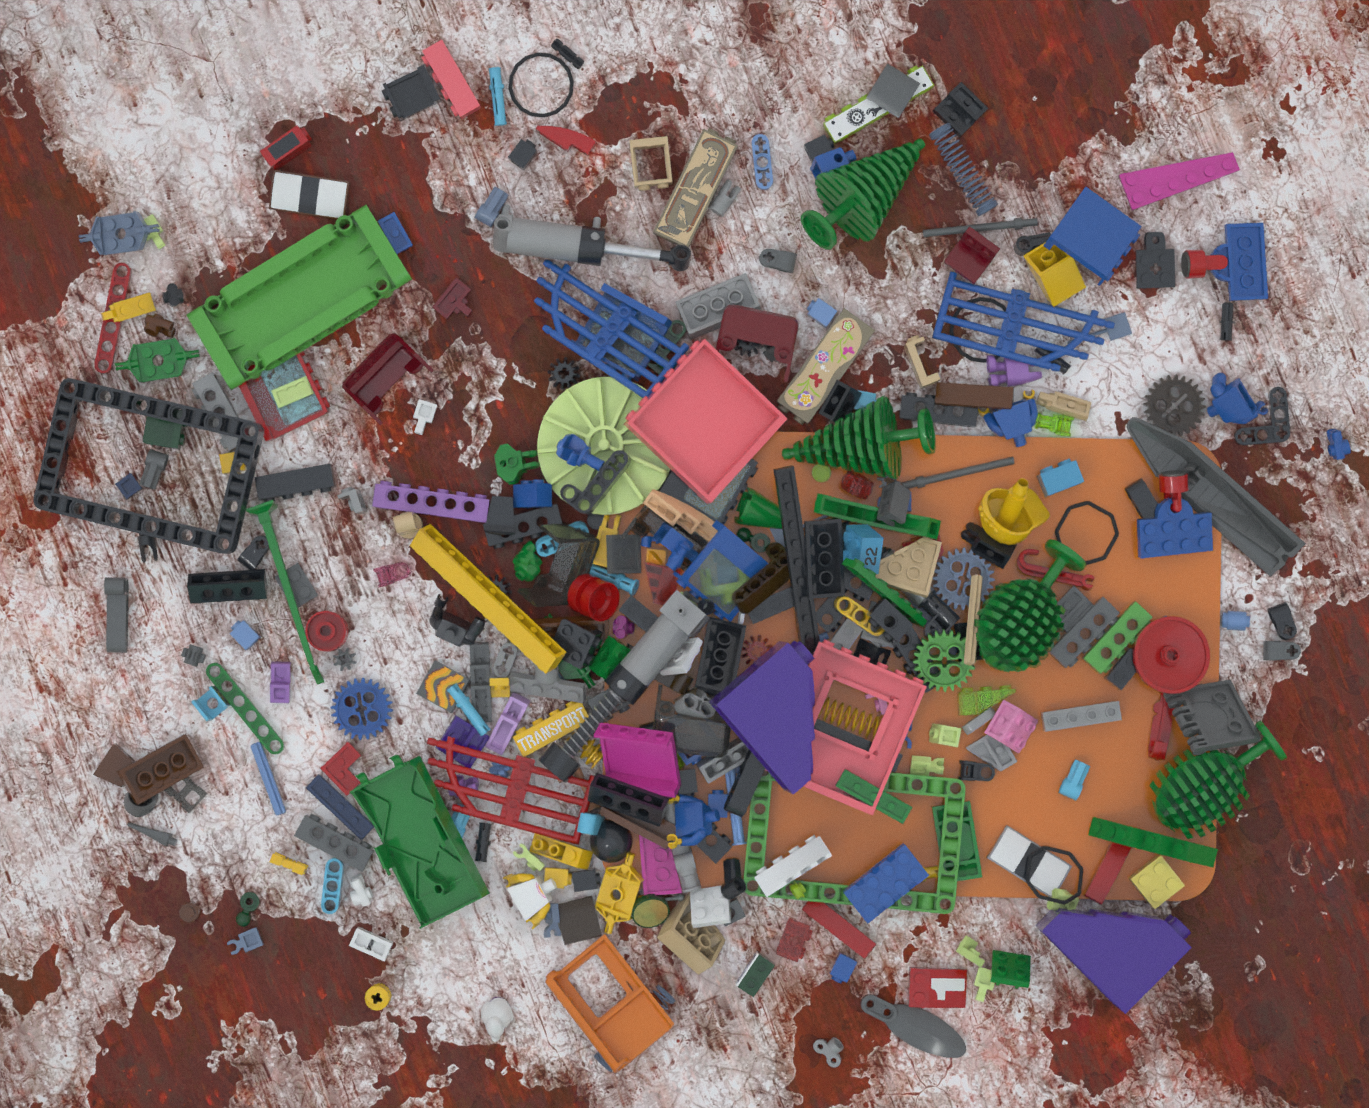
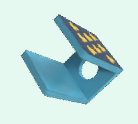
(201, 704)

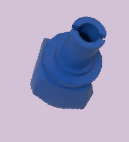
(577, 452)

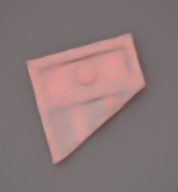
(661, 582)

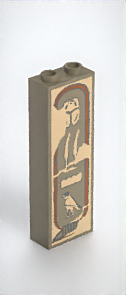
(696, 188)

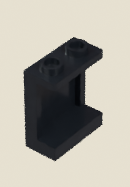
(411, 93)

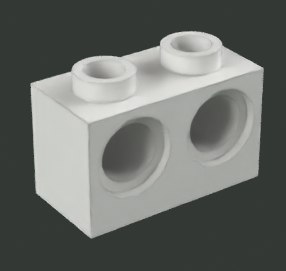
(371, 943)

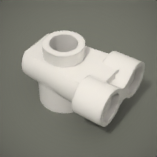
(360, 894)

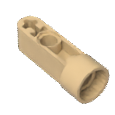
(407, 524)

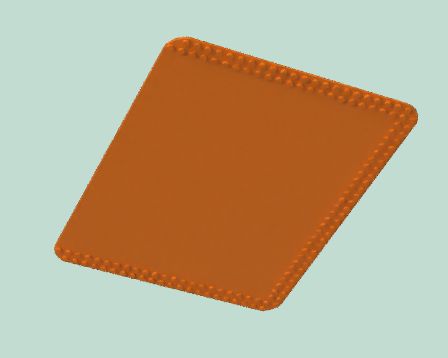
(1027, 791)

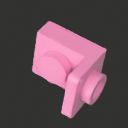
(880, 704)

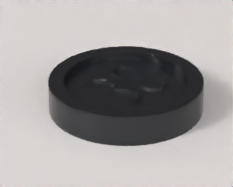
(595, 520)

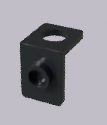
(871, 651)

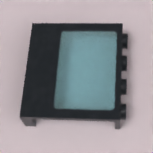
(721, 504)

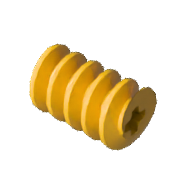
(591, 752)
(370, 997)

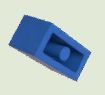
(532, 494)

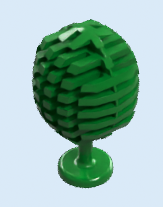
(1023, 616)
(1207, 786)

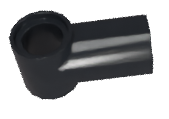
(1031, 241)
(734, 884)

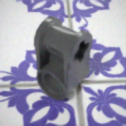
(782, 260)
(1278, 650)

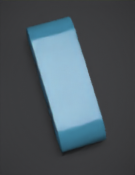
(590, 823)
(328, 894)

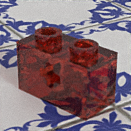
(785, 947)

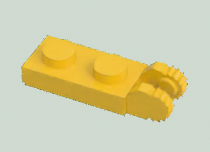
(601, 555)

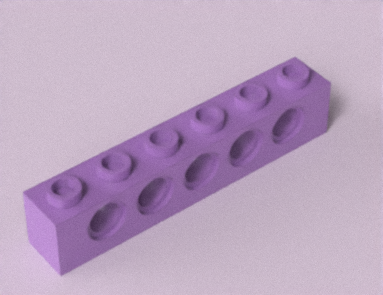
(381, 500)

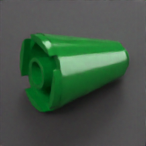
(757, 511)

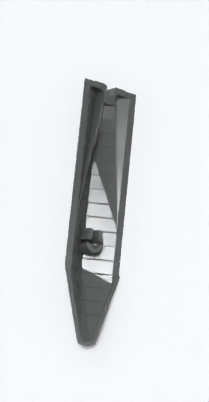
(1212, 490)

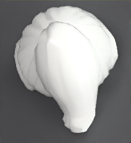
(496, 1017)

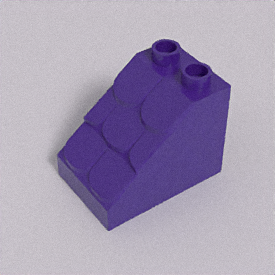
(773, 712)
(1118, 951)

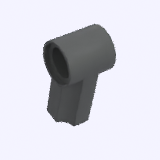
(155, 464)

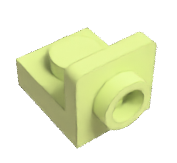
(944, 735)
(967, 949)

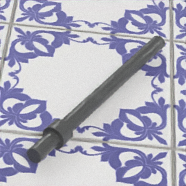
(1017, 223)
(921, 481)

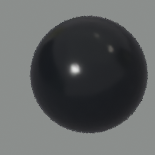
(611, 842)

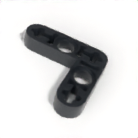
(1270, 430)

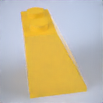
(1054, 273)

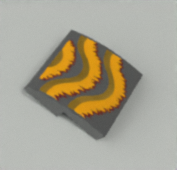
(438, 681)

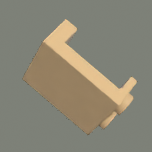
(916, 364)

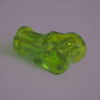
(1055, 424)

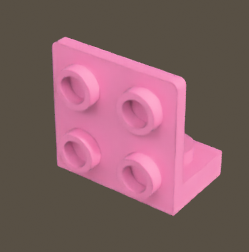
(1011, 726)

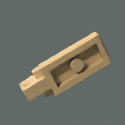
(1065, 404)

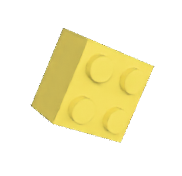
(1156, 881)

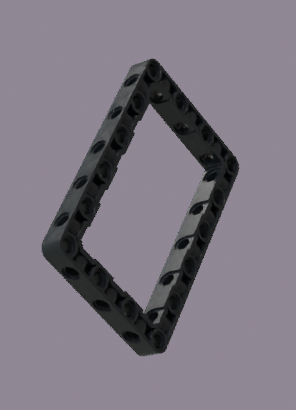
(237, 488)

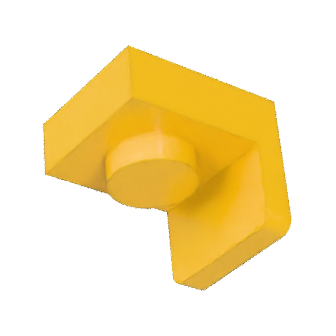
(500, 687)

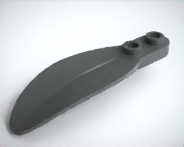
(917, 1027)

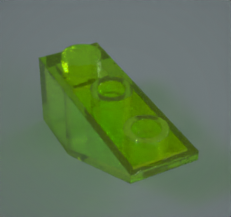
(976, 702)

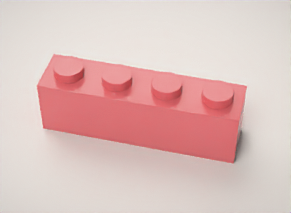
(451, 79)

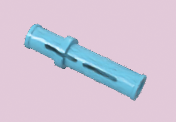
(497, 96)
(468, 709)

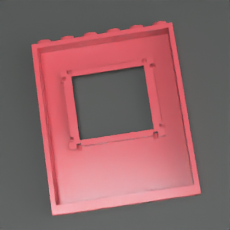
(834, 755)

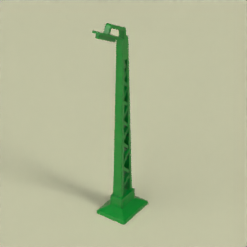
(263, 512)

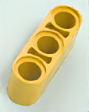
(850, 613)

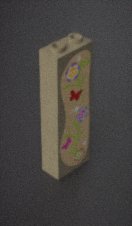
(824, 367)

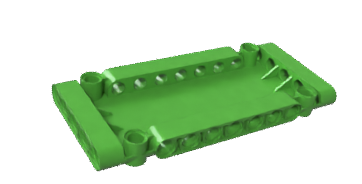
(298, 297)

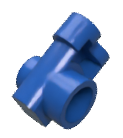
(1338, 448)

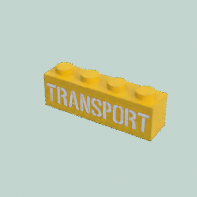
(550, 729)

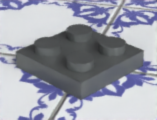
(623, 554)

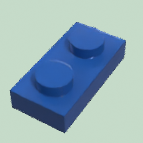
(395, 233)

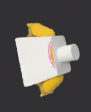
(531, 895)

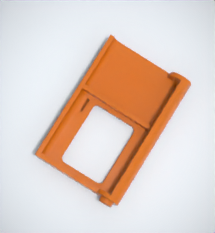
(628, 1025)

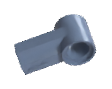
(490, 209)

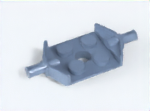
(105, 233)

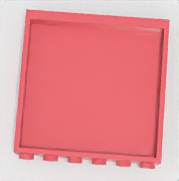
(704, 420)

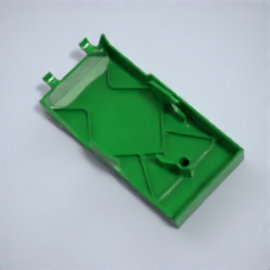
(419, 840)

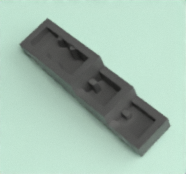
(480, 680)

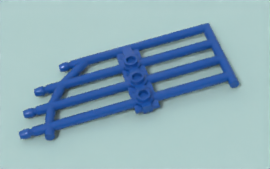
(1012, 324)
(608, 334)

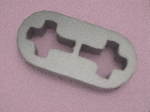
(509, 662)
(978, 721)

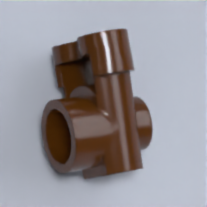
(156, 324)

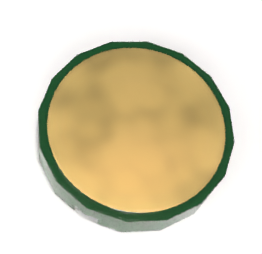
(650, 911)

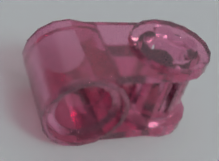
(391, 574)

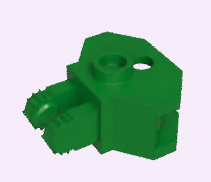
(515, 463)

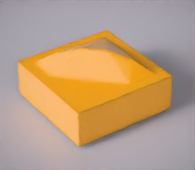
(656, 556)

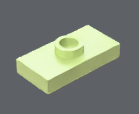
(292, 392)

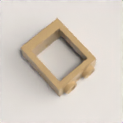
(646, 144)

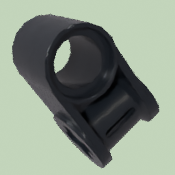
(252, 555)
(1281, 617)
(974, 771)

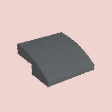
(893, 90)

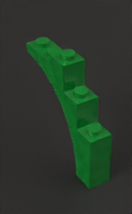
(866, 514)
(1153, 842)

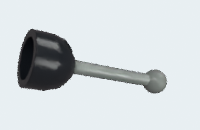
(704, 605)

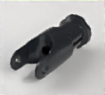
(144, 540)

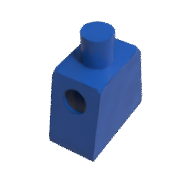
(831, 160)

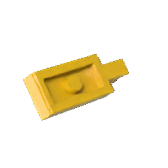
(130, 308)

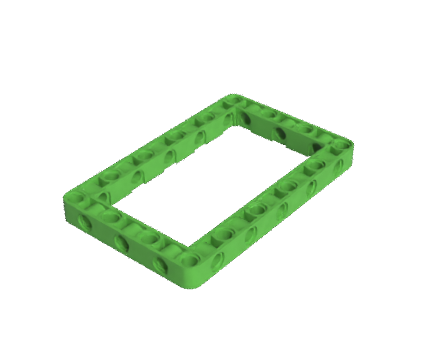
(896, 783)

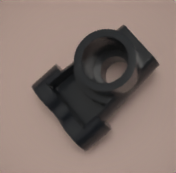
(173, 295)

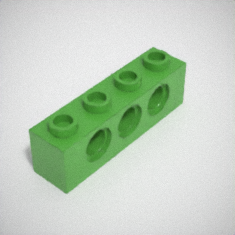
(1093, 656)

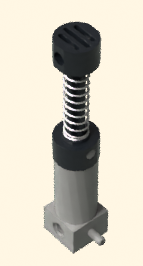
(631, 677)

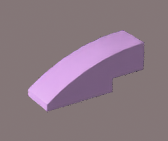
(507, 723)

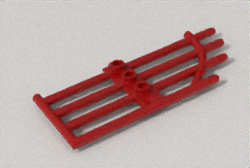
(516, 791)

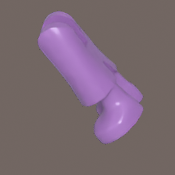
(1016, 372)

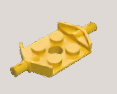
(625, 880)

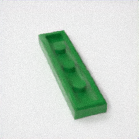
(867, 793)

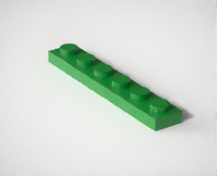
(880, 587)

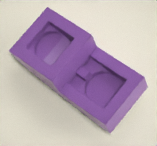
(280, 682)

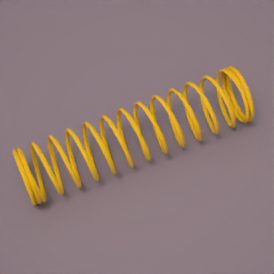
(847, 722)

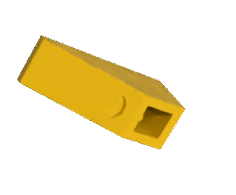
(561, 851)

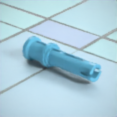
(618, 580)

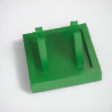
(1010, 969)

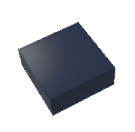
(128, 486)

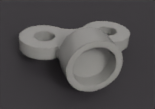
(830, 1050)

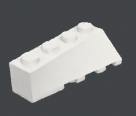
(792, 866)

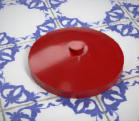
(1171, 655)

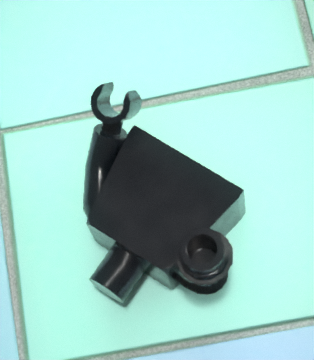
(452, 628)

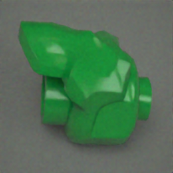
(527, 563)

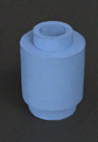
(1235, 620)

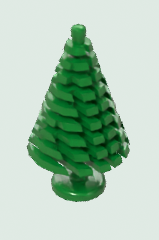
(860, 194)
(865, 441)

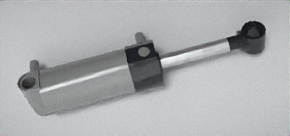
(572, 242)

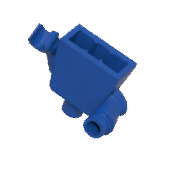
(1233, 401)
(674, 542)

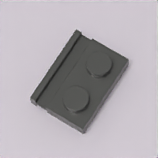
(300, 584)
(1075, 607)

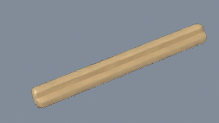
(974, 606)

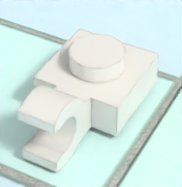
(424, 413)

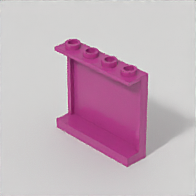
(640, 757)

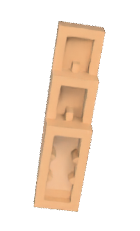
(678, 512)

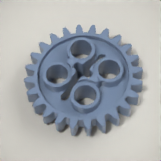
(946, 573)

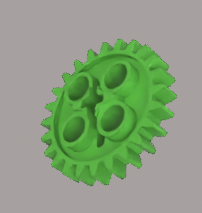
(944, 677)

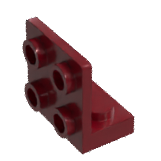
(971, 255)

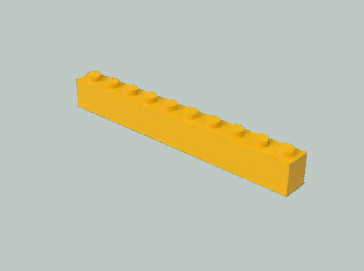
(487, 599)

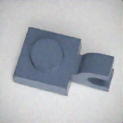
(552, 919)

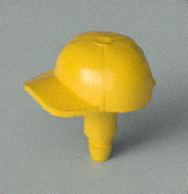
(1012, 513)

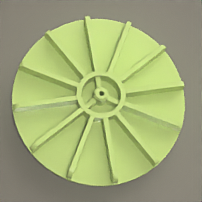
(597, 415)

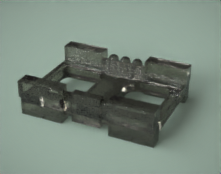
(181, 796)

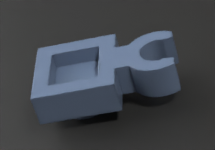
(248, 940)

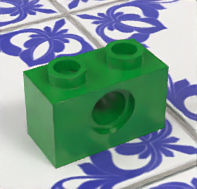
(609, 656)

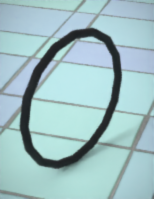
(542, 55)
(952, 327)

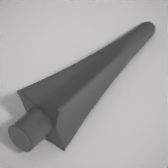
(162, 837)

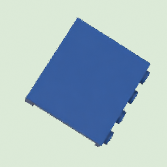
(1095, 234)

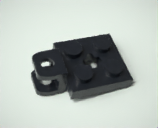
(1153, 254)

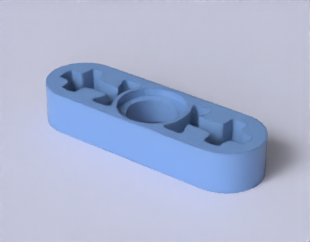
(755, 148)

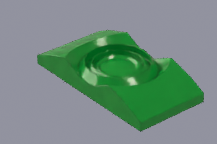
(969, 859)

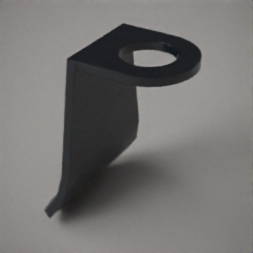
(500, 516)

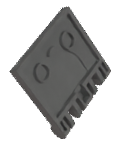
(1215, 715)

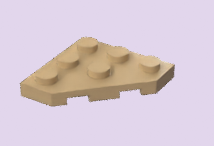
(911, 567)

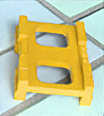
(297, 867)

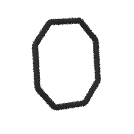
(1099, 509)
(1049, 898)

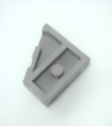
(992, 752)

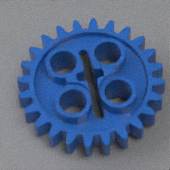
(344, 712)

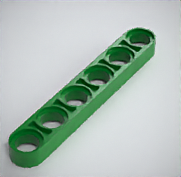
(247, 706)

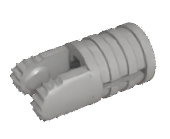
(722, 201)

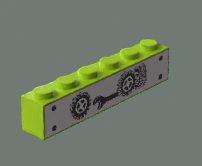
(866, 112)

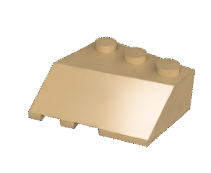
(692, 945)

